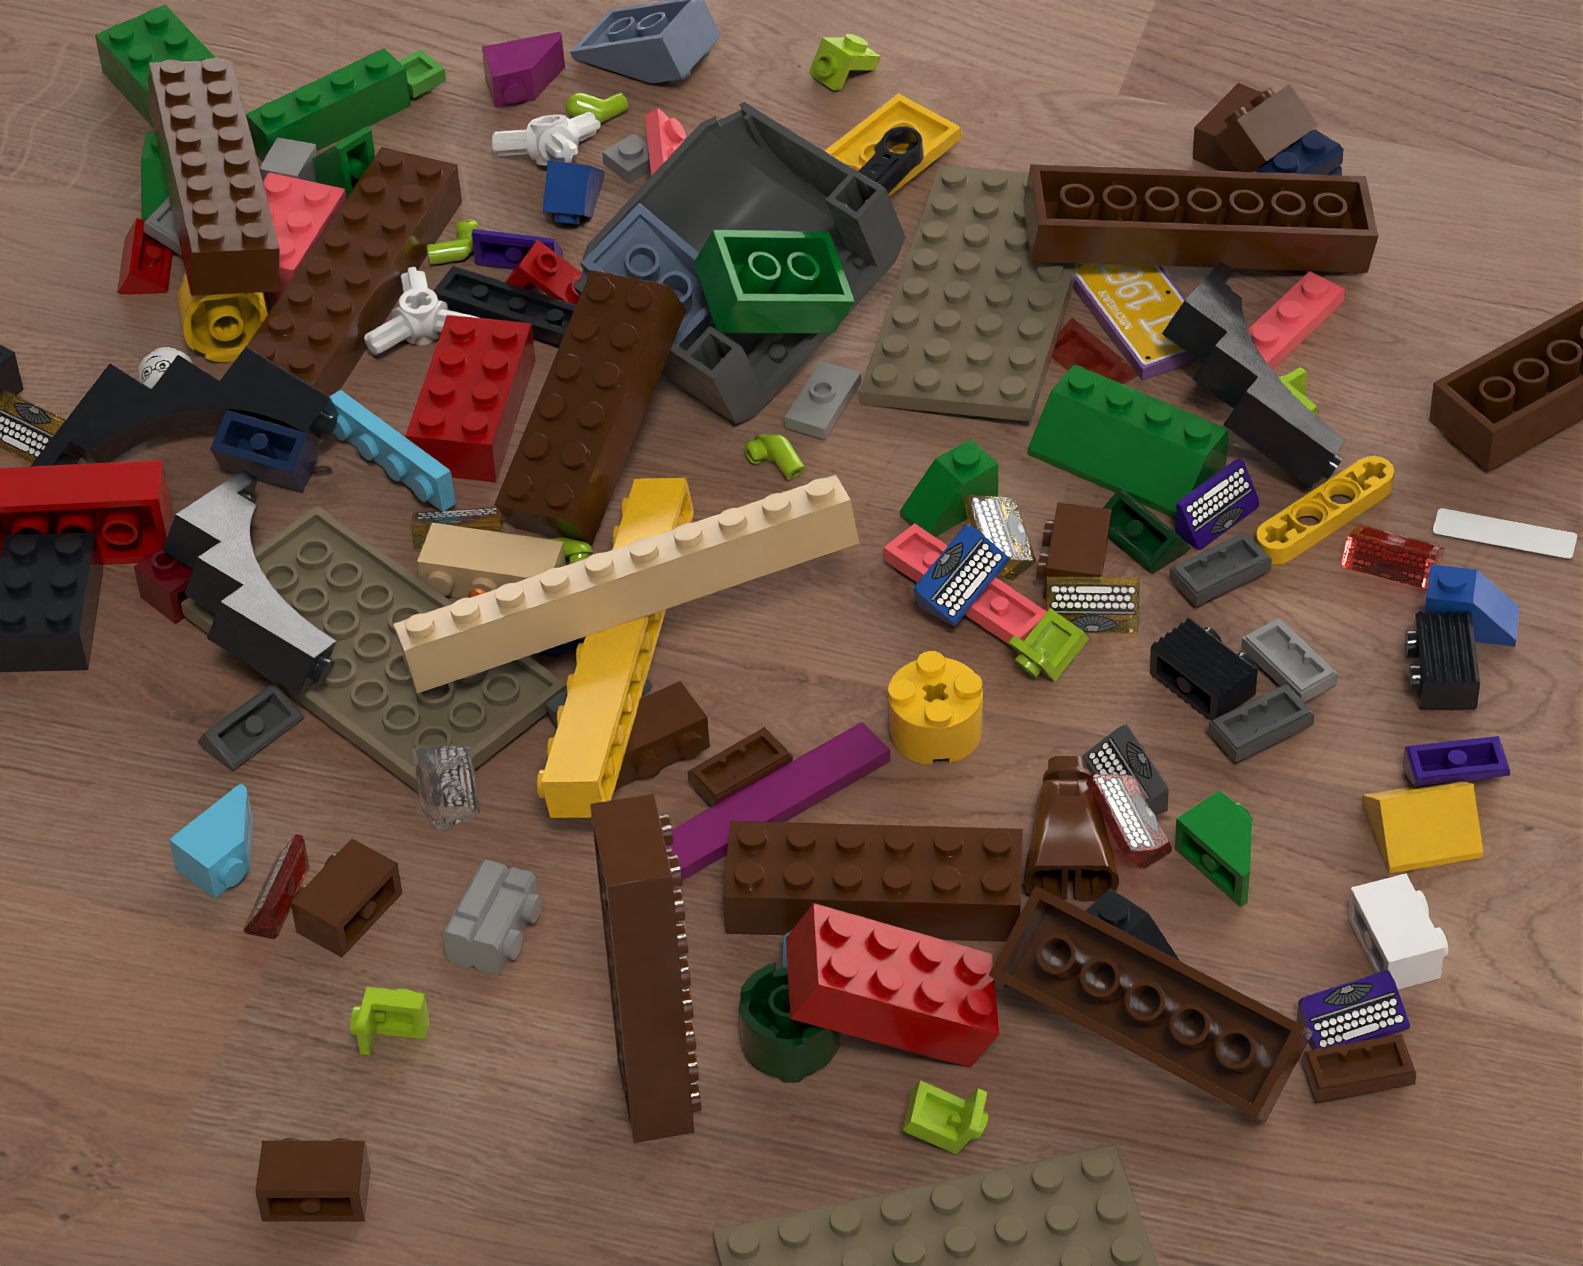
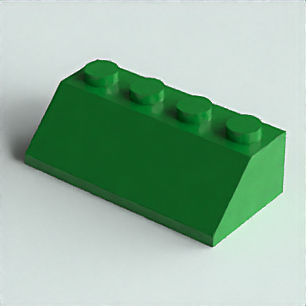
(333, 104)
(1127, 440)

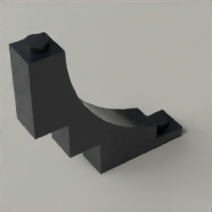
(1265, 410)
(126, 413)
(227, 579)

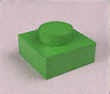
(422, 73)

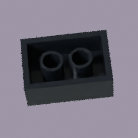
(48, 601)

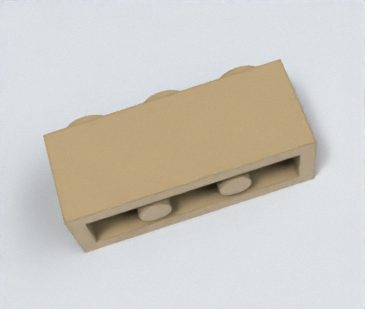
(469, 558)

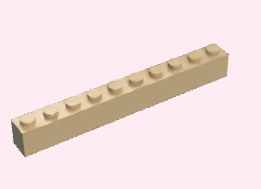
(626, 583)

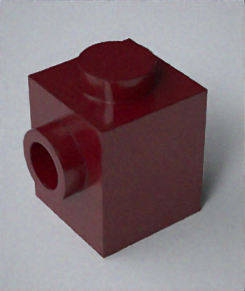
(163, 583)

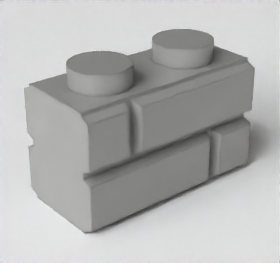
(492, 917)

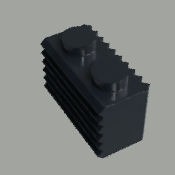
(1444, 660)
(1203, 669)

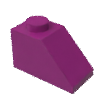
(522, 67)

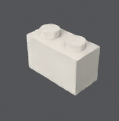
(1397, 930)

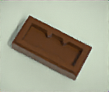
(739, 766)
(1359, 1068)

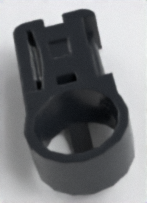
(890, 167)

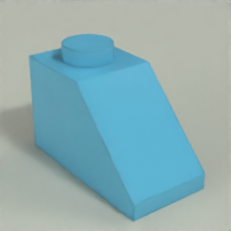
(217, 844)

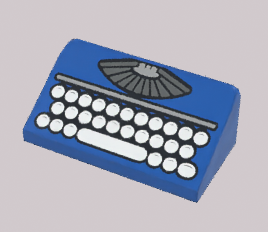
(959, 575)

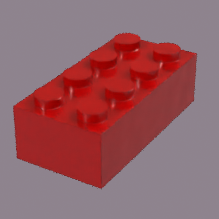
(473, 395)
(116, 500)
(891, 986)

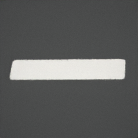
(1505, 533)

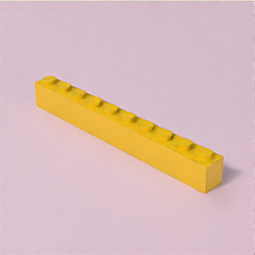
(609, 672)

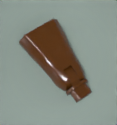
(1069, 836)

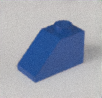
(571, 191)
(1469, 590)

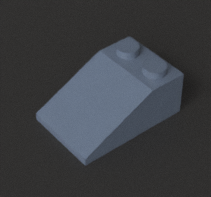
(650, 40)
(653, 252)

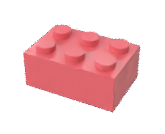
(300, 217)

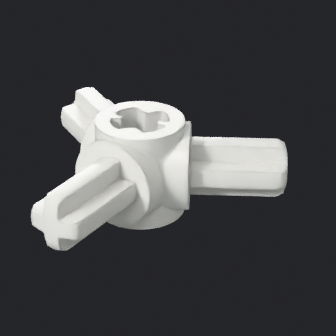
(547, 138)
(416, 319)

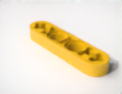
(1330, 514)

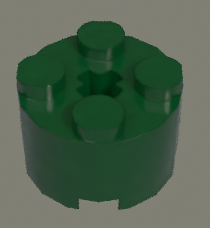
(773, 1039)

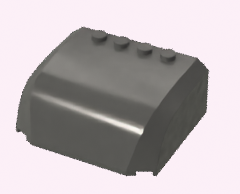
(761, 178)

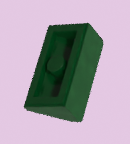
(1143, 533)

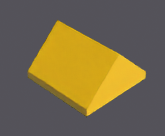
(1425, 825)

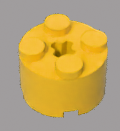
(220, 322)
(935, 709)

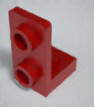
(548, 272)

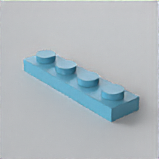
(393, 452)

